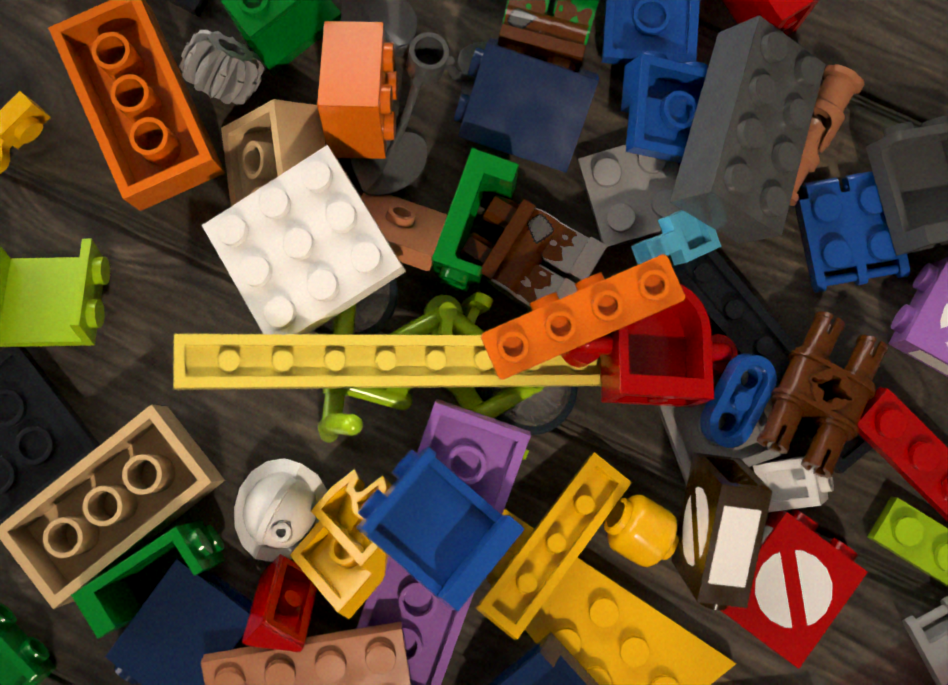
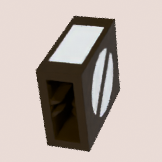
(721, 530)

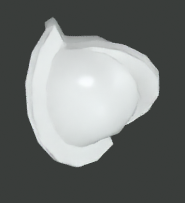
(276, 508)

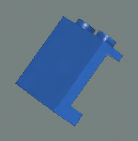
(437, 528)

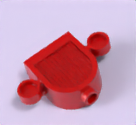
(660, 357)

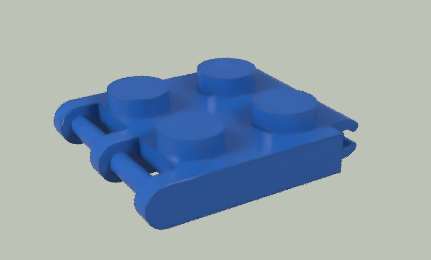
(846, 232)

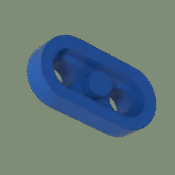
(739, 402)

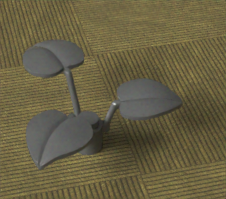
(425, 65)

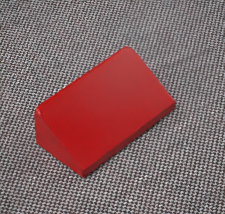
(281, 608)

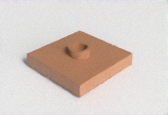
(407, 227)

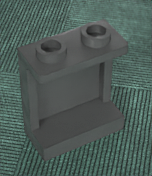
(913, 183)

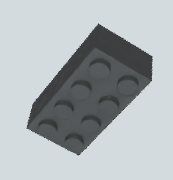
(749, 132)

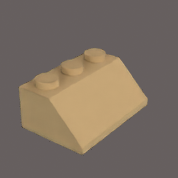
(269, 144)

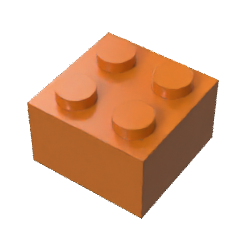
(357, 89)

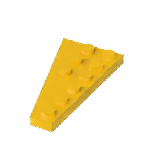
(615, 631)

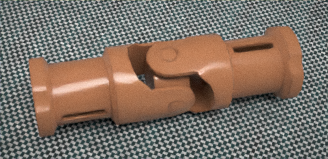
(827, 117)

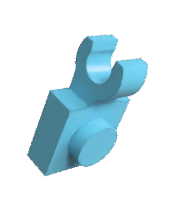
(682, 238)

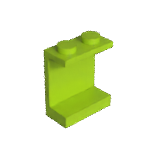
(52, 298)

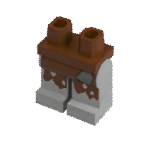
(526, 244)

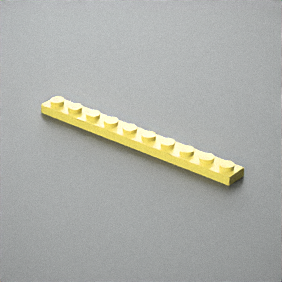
(354, 362)

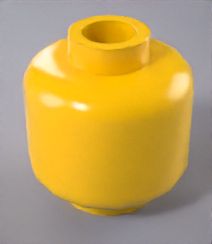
(641, 530)

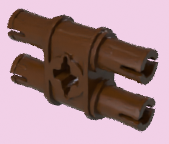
(843, 388)

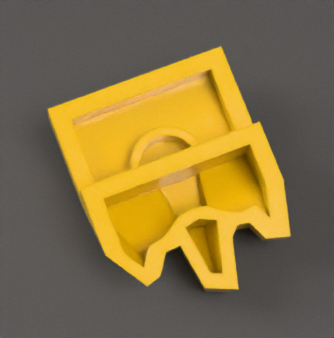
(336, 553)

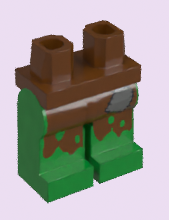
(552, 38)

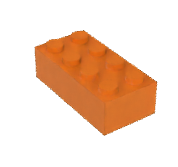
(136, 101)

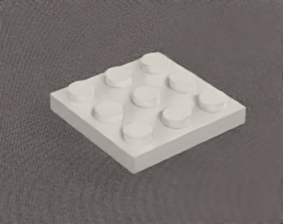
(303, 247)

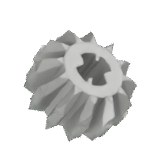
(221, 67)

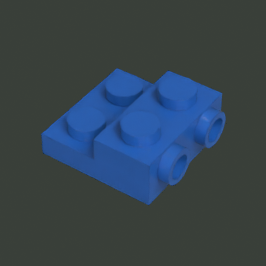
(660, 104)

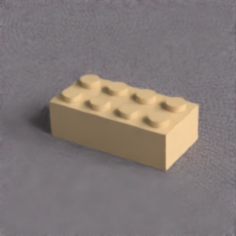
(109, 504)

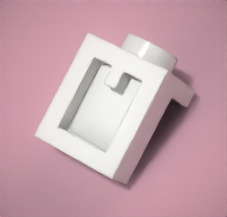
(792, 484)

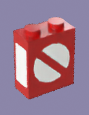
(797, 586)

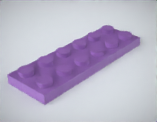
(487, 459)

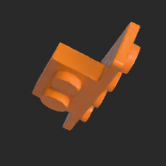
(581, 317)

